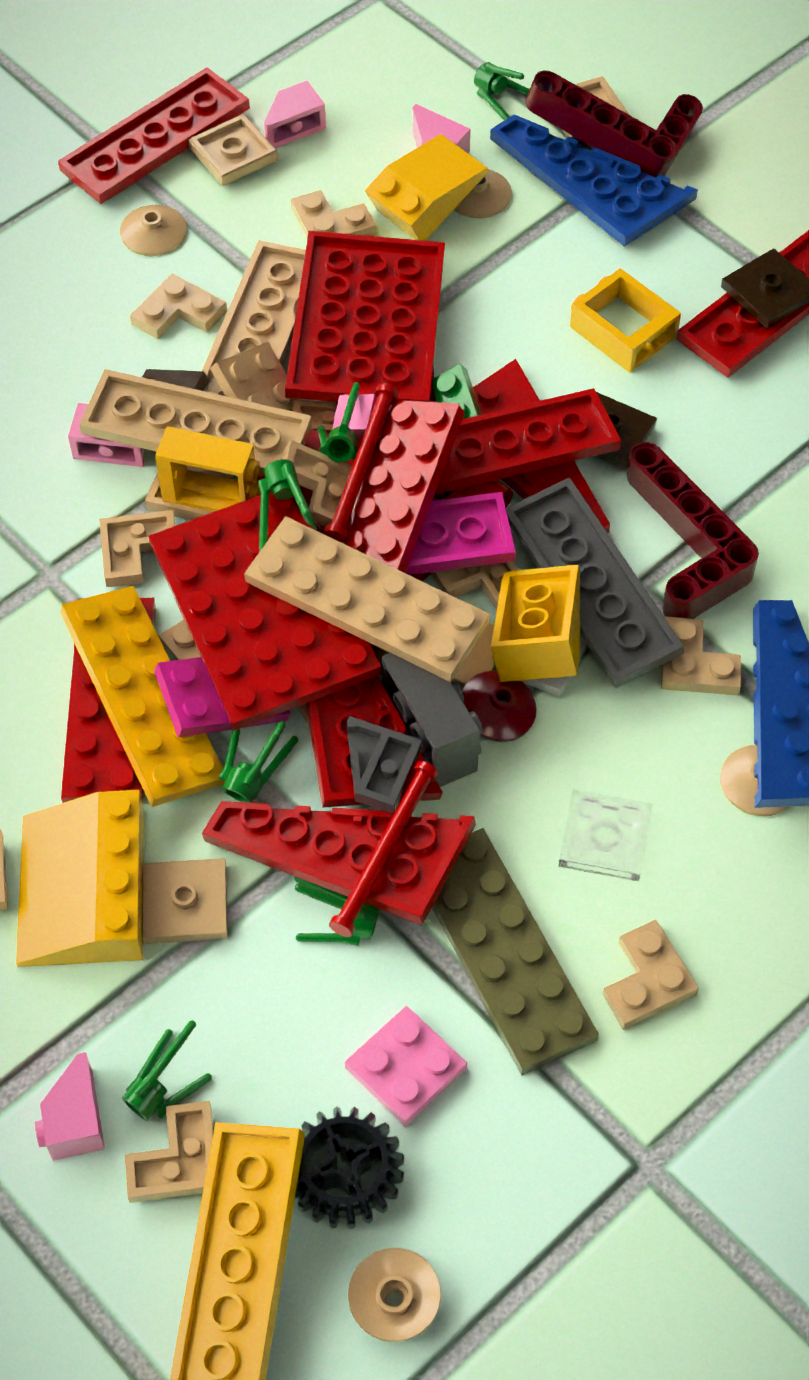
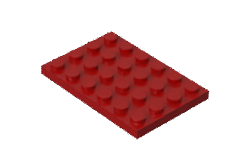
(365, 317)
(253, 645)

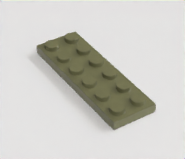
(510, 960)

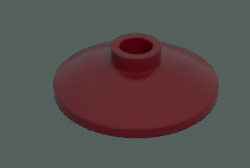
(500, 720)

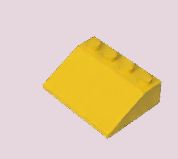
(82, 881)

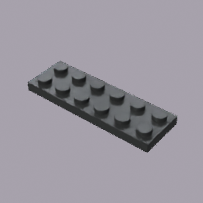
(615, 608)

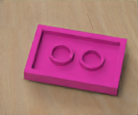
(463, 535)
(193, 699)

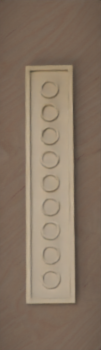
(256, 315)

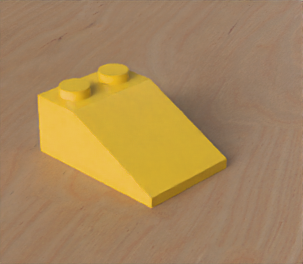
(425, 186)
(538, 624)

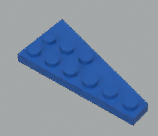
(594, 181)
(781, 705)

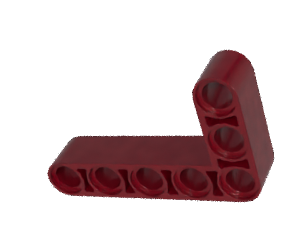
(609, 127)
(724, 549)

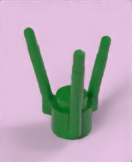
(492, 80)
(342, 441)
(283, 484)
(246, 781)
(364, 922)
(146, 1093)

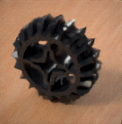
(360, 1156)

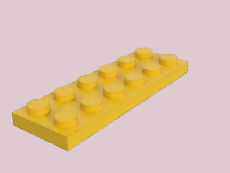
(121, 657)
(238, 1253)

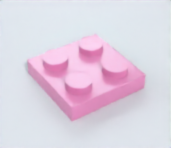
(405, 1065)

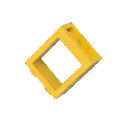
(625, 350)
(208, 452)

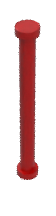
(385, 395)
(343, 923)

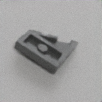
(380, 763)

